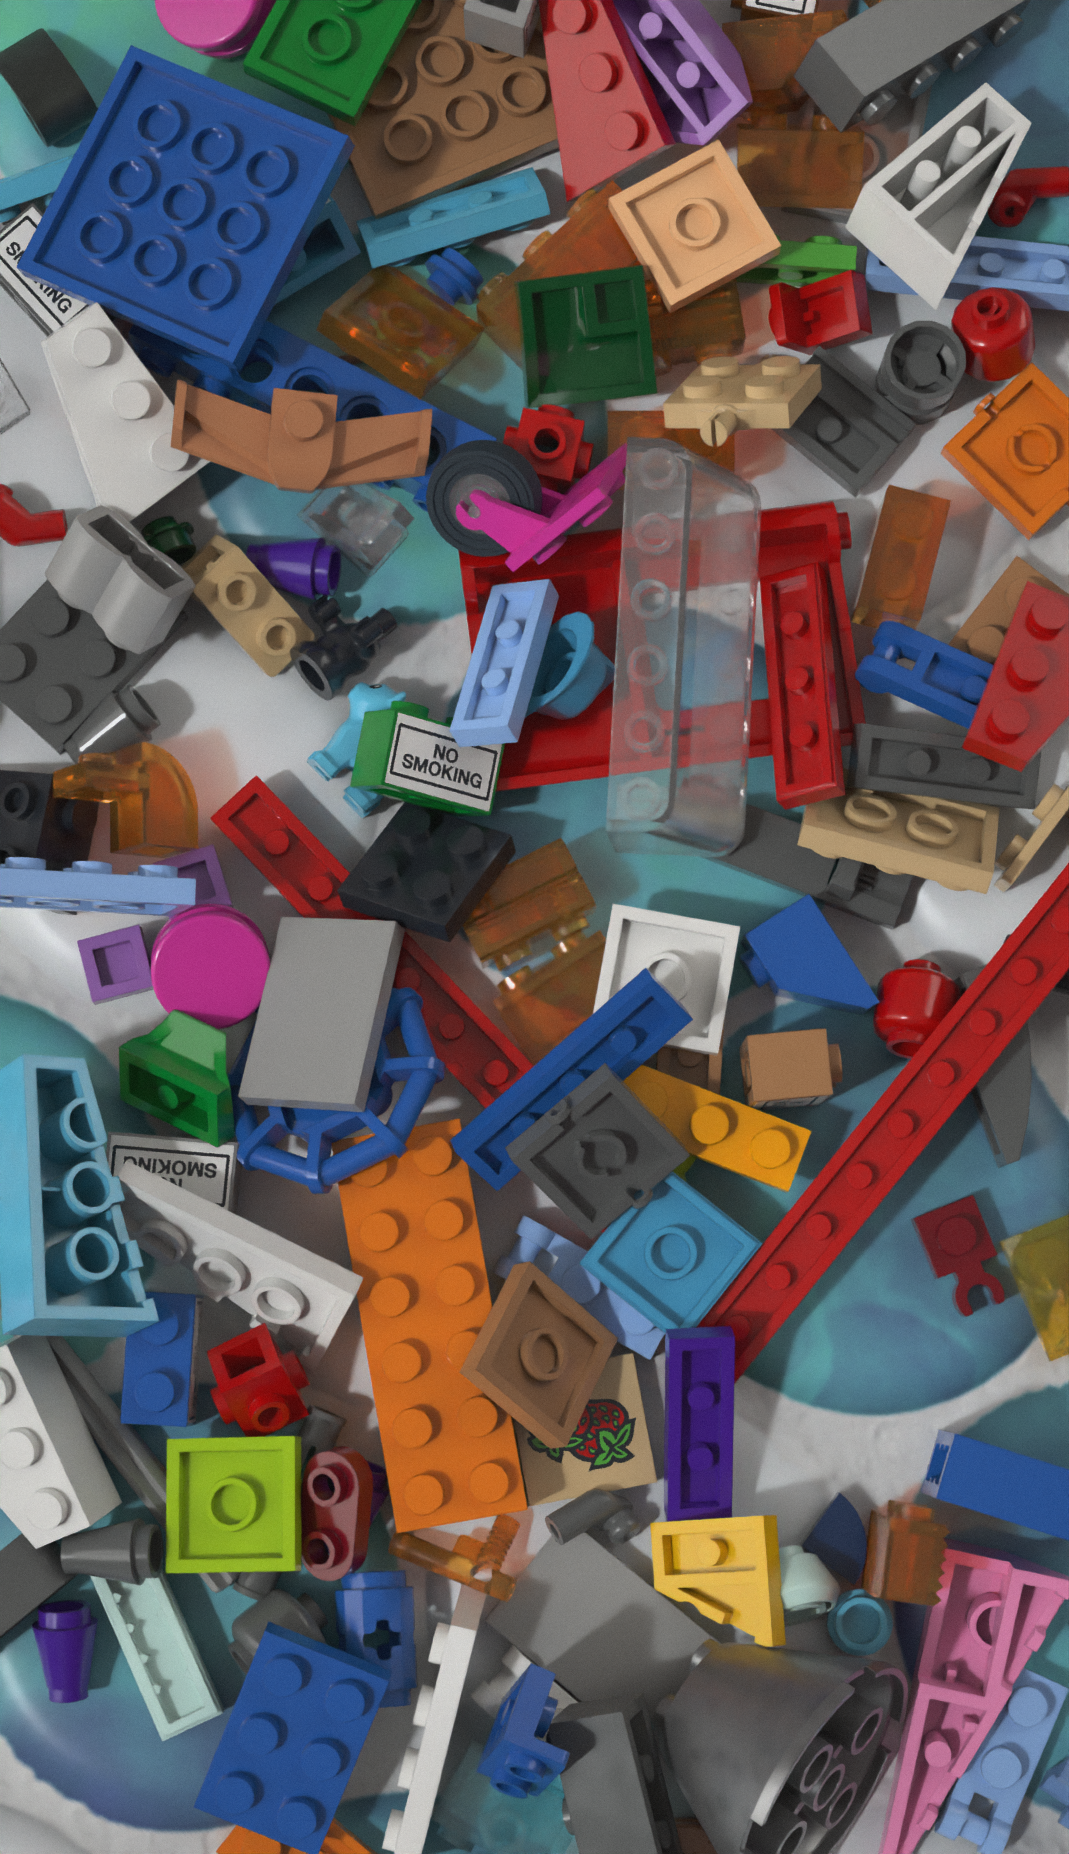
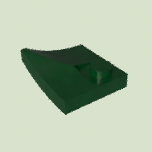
(585, 337)

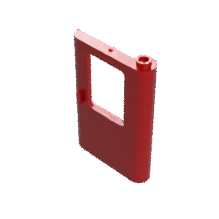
(588, 581)

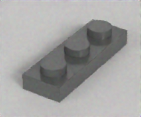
(935, 768)

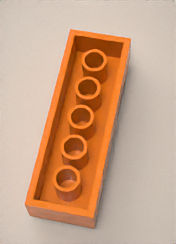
(421, 1310)

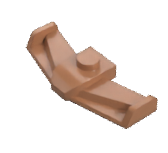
(300, 441)

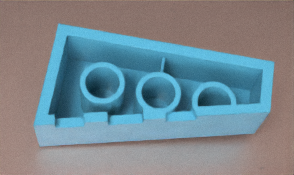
(61, 1217)

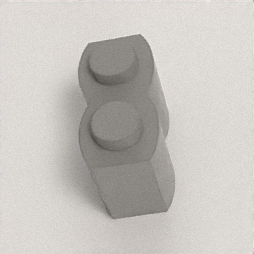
(119, 580)

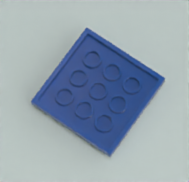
(186, 207)

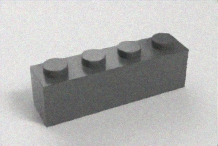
(898, 51)
(613, 1778)

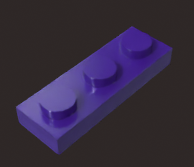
(699, 1423)

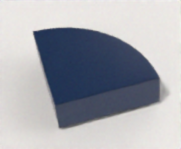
(839, 1539)

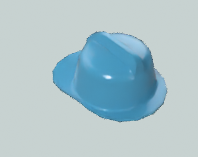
(570, 669)

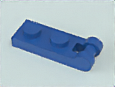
(940, 681)

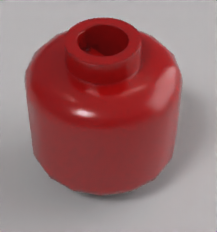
(995, 333)
(912, 1005)

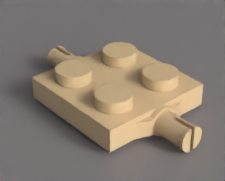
(735, 397)

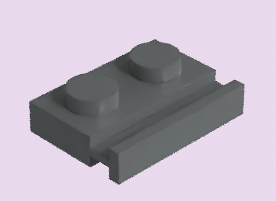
(847, 426)

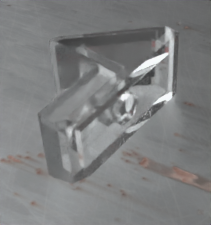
(359, 522)

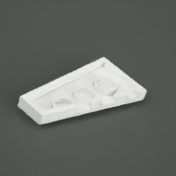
(234, 1258)
(437, 1713)

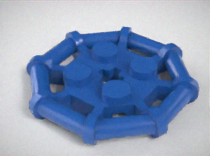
(324, 1127)

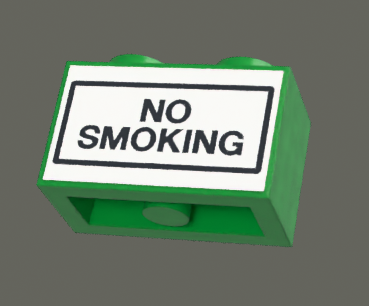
(421, 764)

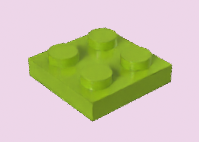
(233, 1504)

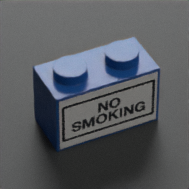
(164, 1364)

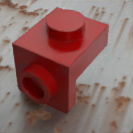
(820, 313)

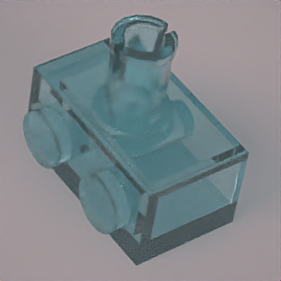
(498, 1823)

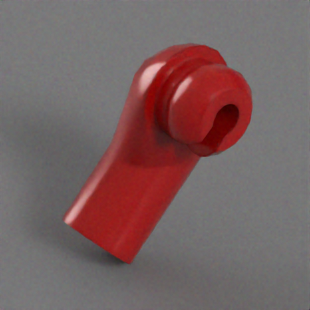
(1022, 188)
(24, 528)

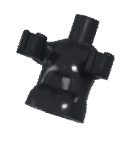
(342, 650)

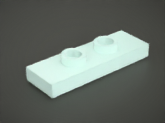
(160, 1653)

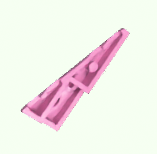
(964, 1672)

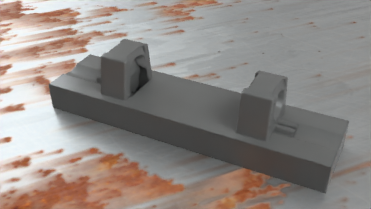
(772, 855)

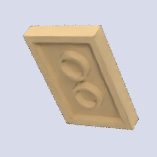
(906, 835)

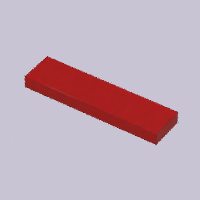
(801, 686)

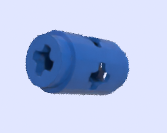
(382, 1602)

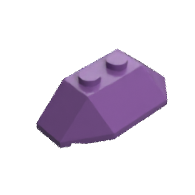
(688, 66)

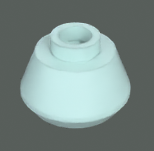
(806, 1586)

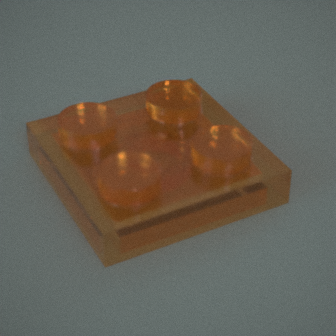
(400, 329)

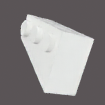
(937, 191)
(115, 415)

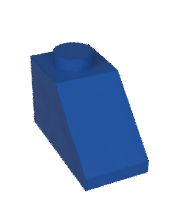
(805, 961)

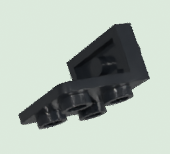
(43, 825)

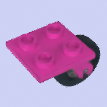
(492, 502)

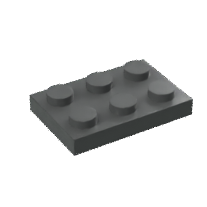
(61, 665)

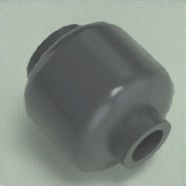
(280, 1608)

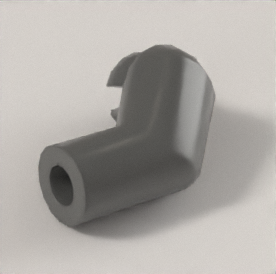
(594, 1510)

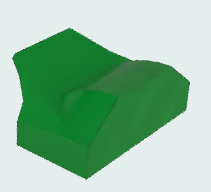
(180, 1077)

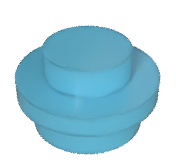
(859, 1623)

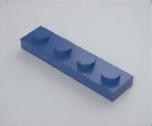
(618, 1034)

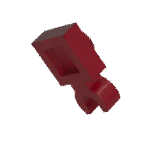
(956, 1243)

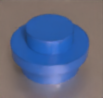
(453, 277)

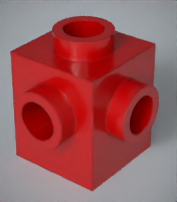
(557, 429)
(258, 1396)

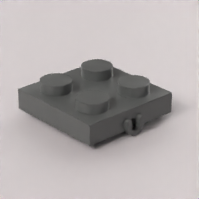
(597, 1151)

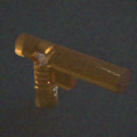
(466, 1558)

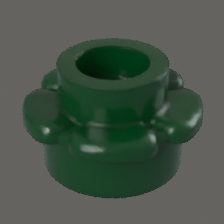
(170, 538)

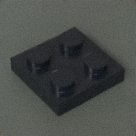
(427, 871)

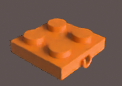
(1018, 450)

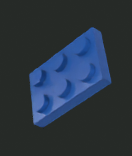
(293, 1739)

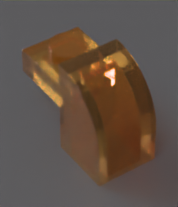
(147, 794)

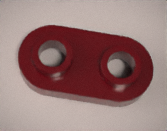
(337, 1517)

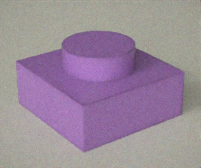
(206, 868)
(116, 964)

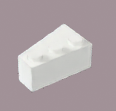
(48, 1459)

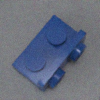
(513, 1754)

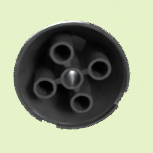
(778, 1743)

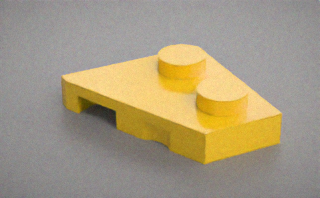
(724, 1570)

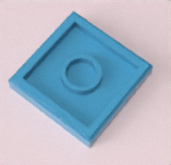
(671, 1255)

